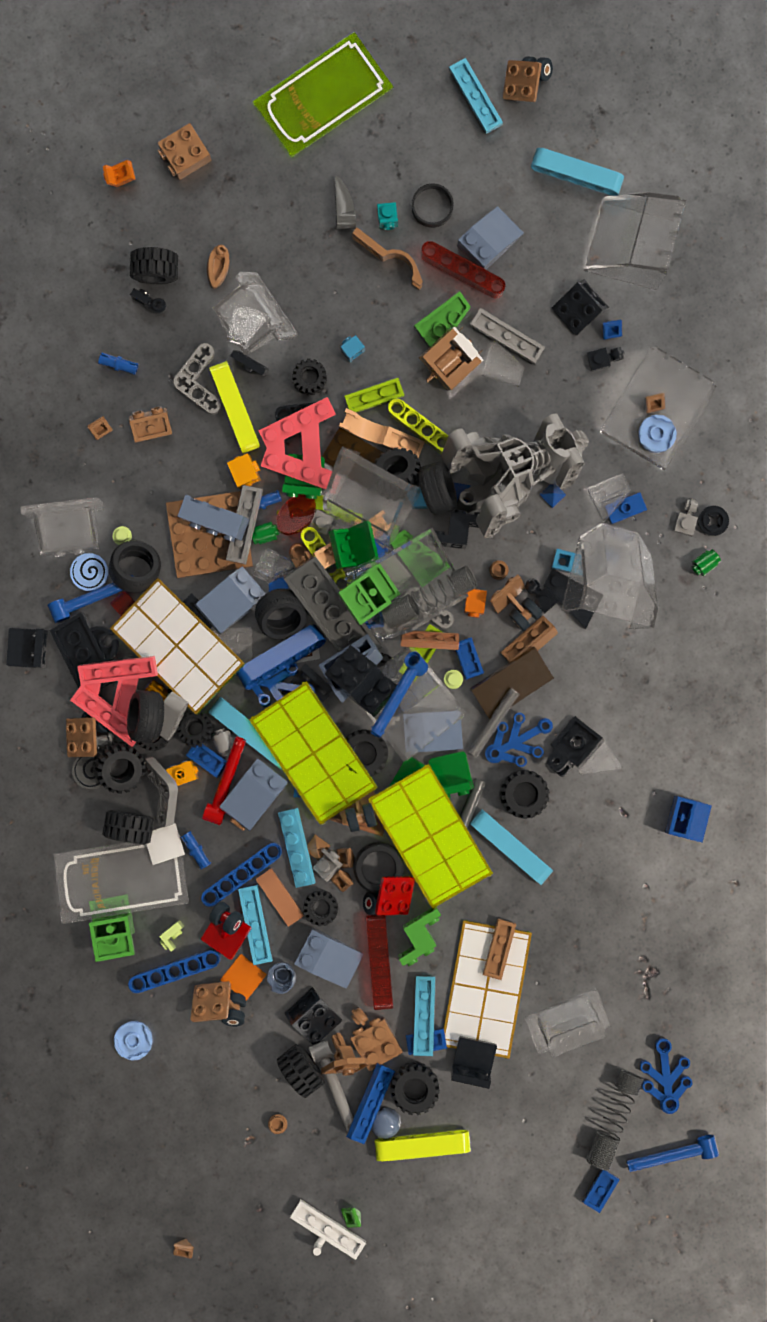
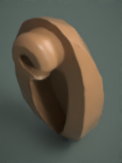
(217, 266)

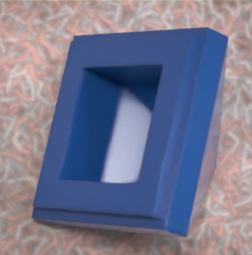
(612, 329)
(552, 495)

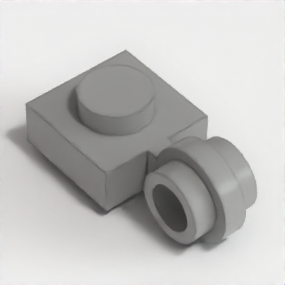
(323, 521)
(686, 523)

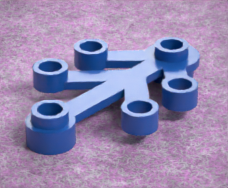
(275, 684)
(515, 741)
(666, 1078)

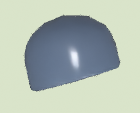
(281, 977)
(386, 1123)

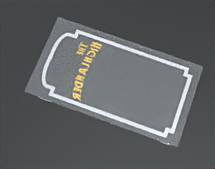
(117, 882)

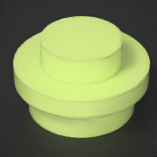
(122, 535)
(453, 679)

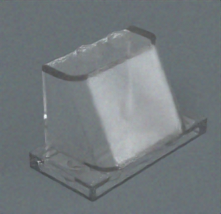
(255, 295)
(65, 525)
(569, 1024)

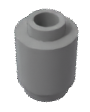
(223, 742)

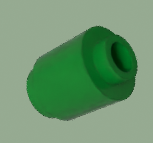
(265, 533)
(705, 562)

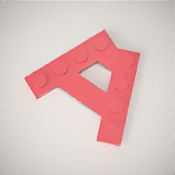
(307, 423)
(127, 674)

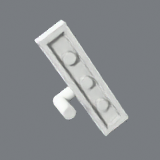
(327, 1230)

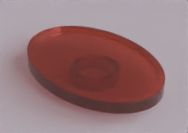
(296, 514)

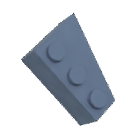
(213, 518)
(365, 646)

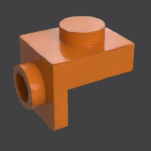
(119, 173)

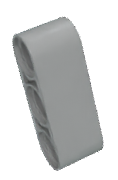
(173, 712)

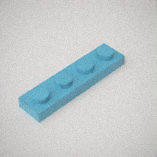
(475, 95)
(296, 847)
(254, 917)
(424, 1016)

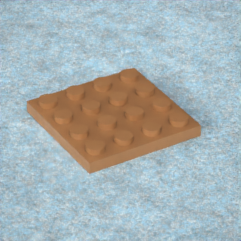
(197, 550)

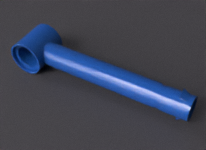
(61, 610)
(415, 667)
(705, 1147)

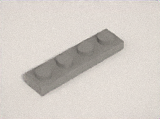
(507, 336)
(247, 507)

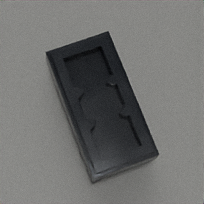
(248, 363)

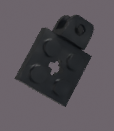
(565, 753)

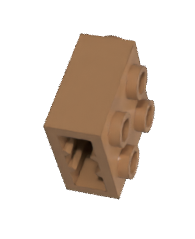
(183, 152)

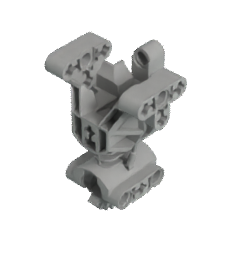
(507, 468)

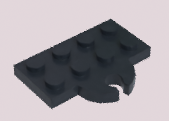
(83, 644)

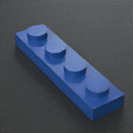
(370, 1103)

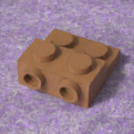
(376, 1042)

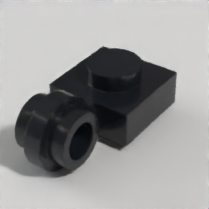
(143, 298)
(599, 358)
(545, 598)

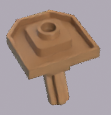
(344, 1058)

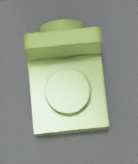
(174, 931)

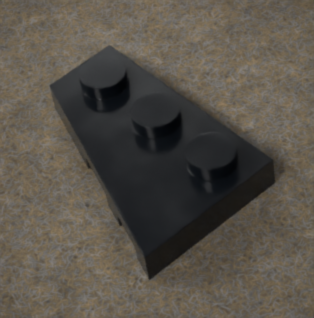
(558, 584)

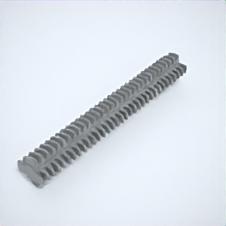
(493, 723)

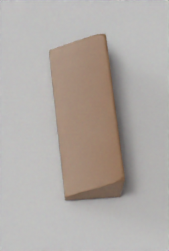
(536, 635)

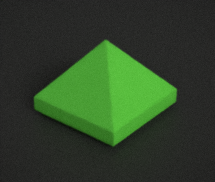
(352, 1217)

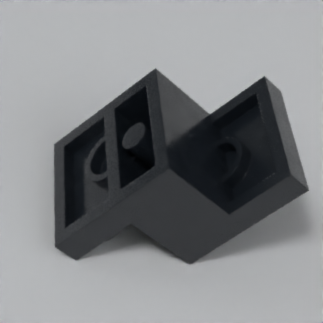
(458, 529)
(361, 680)

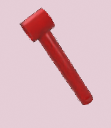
(212, 811)

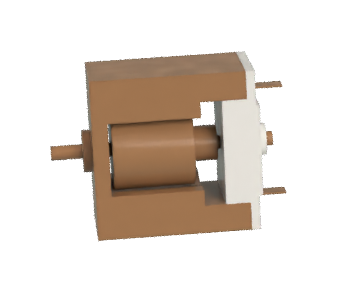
(445, 362)

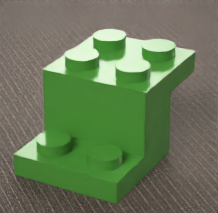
(368, 593)
(112, 936)
(419, 936)

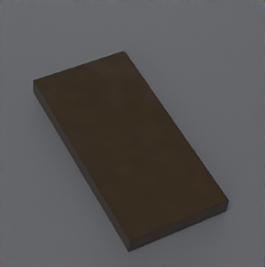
(522, 674)

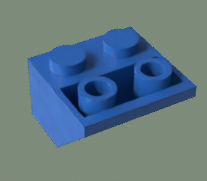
(688, 819)

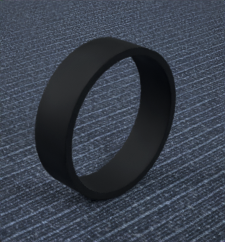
(438, 187)

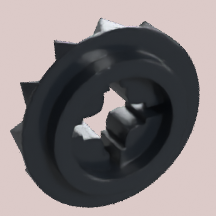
(722, 522)

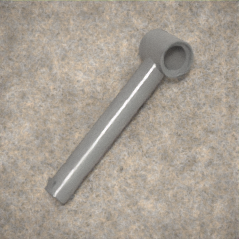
(322, 1053)

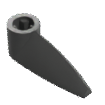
(344, 206)

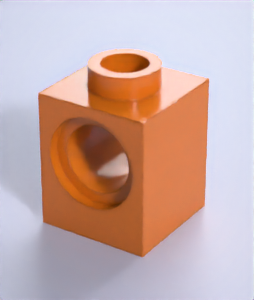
(475, 603)

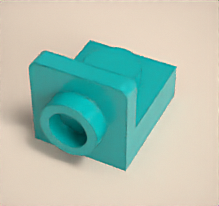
(387, 216)

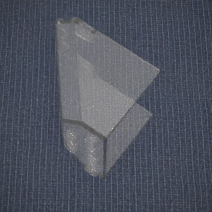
(613, 577)

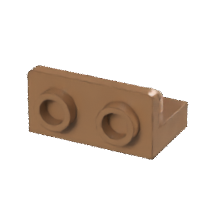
(150, 424)

